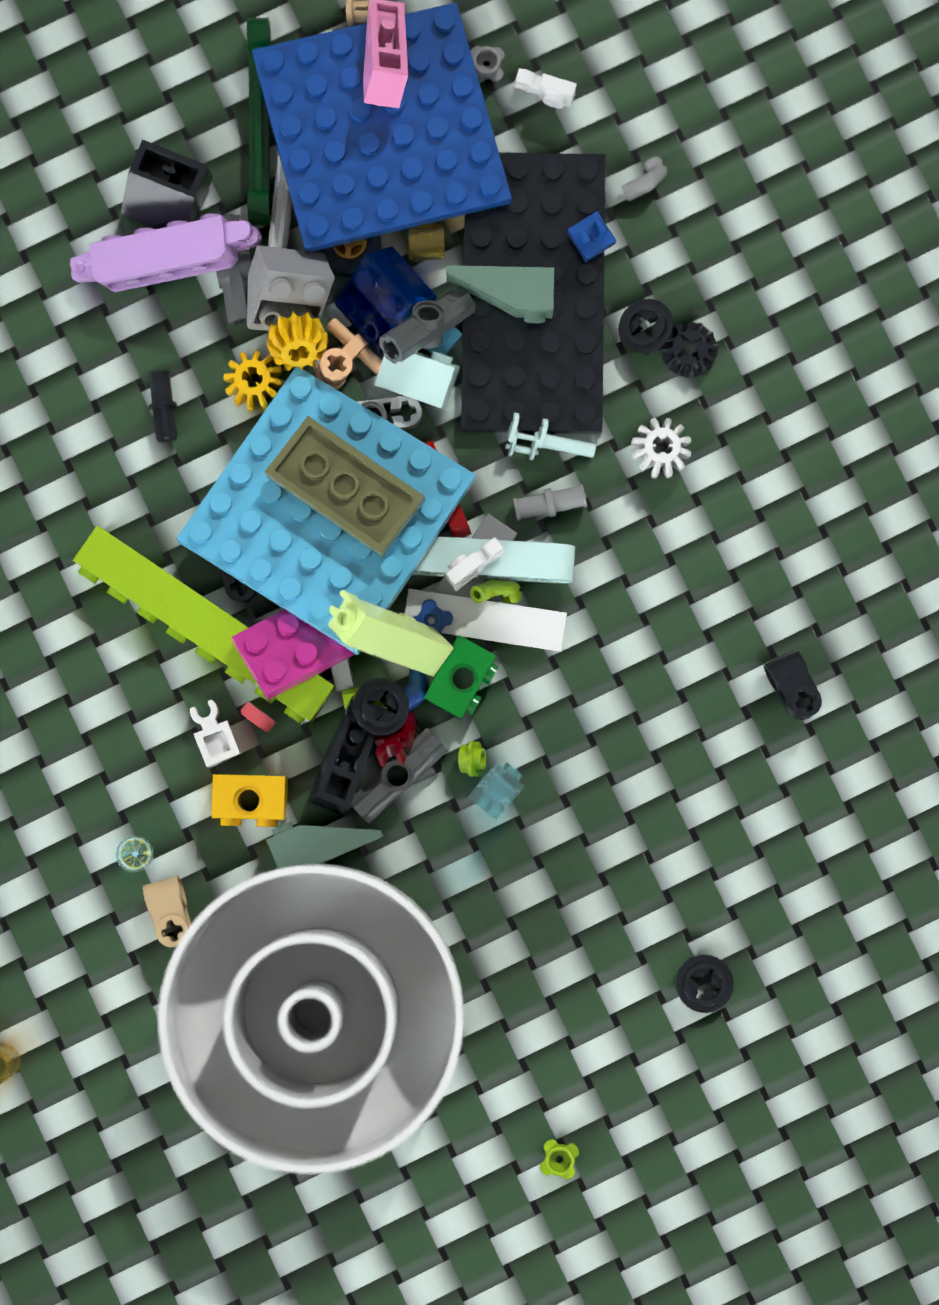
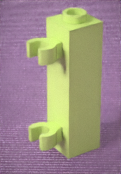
(389, 635)

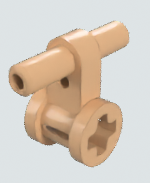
(342, 358)

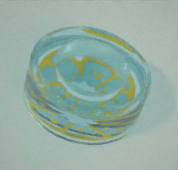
(134, 853)

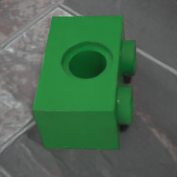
(468, 657)

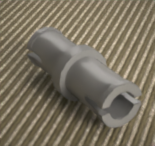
(550, 502)

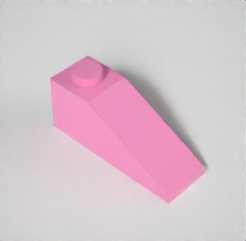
(385, 54)

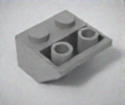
(284, 283)

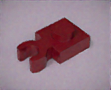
(396, 742)

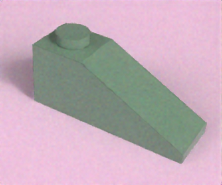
(516, 290)
(315, 843)

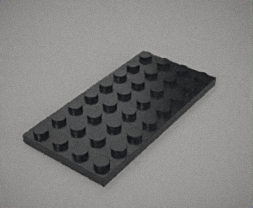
(547, 366)

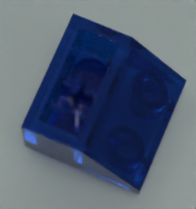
(381, 294)

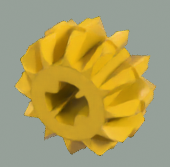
(297, 341)
(243, 371)

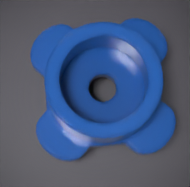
(430, 609)

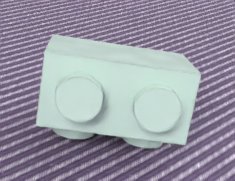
(420, 377)

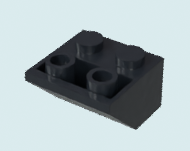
(164, 187)

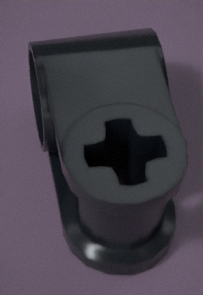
(792, 677)

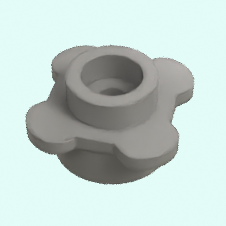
(493, 56)

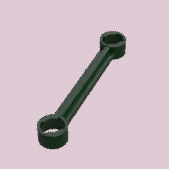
(259, 194)

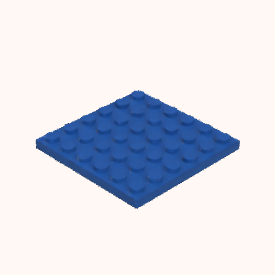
(374, 167)

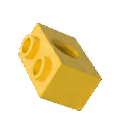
(227, 799)

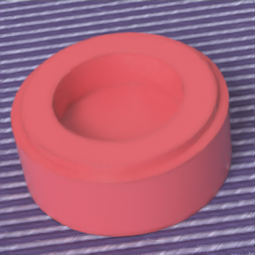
(257, 717)

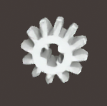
(659, 436)

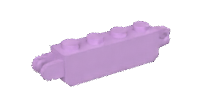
(165, 253)

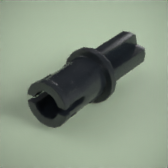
(163, 406)

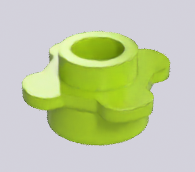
(472, 759)
(564, 1168)

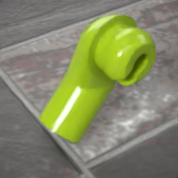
(493, 587)

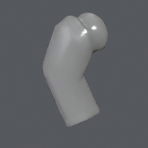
(655, 174)

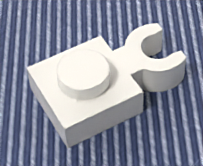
(552, 90)
(466, 568)
(215, 740)

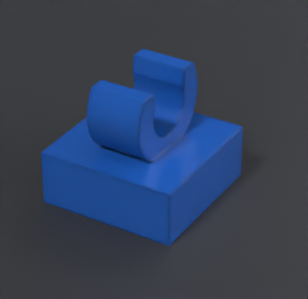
(591, 236)

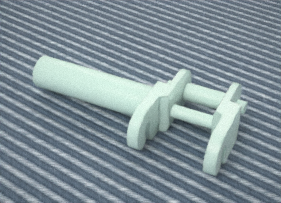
(546, 441)

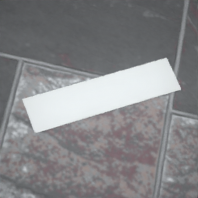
(494, 620)

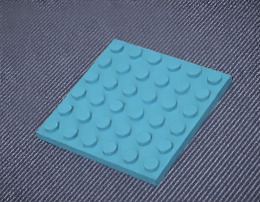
(289, 548)

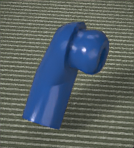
(416, 688)

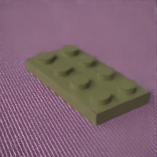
(345, 486)

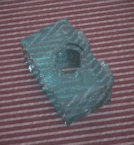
(497, 789)

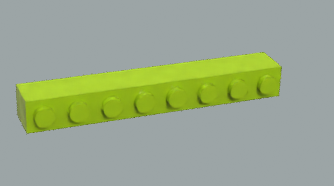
(187, 615)

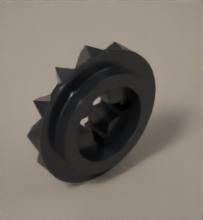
(631, 325)
(687, 365)
(394, 699)
(708, 1000)

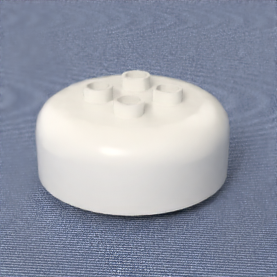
(311, 1018)

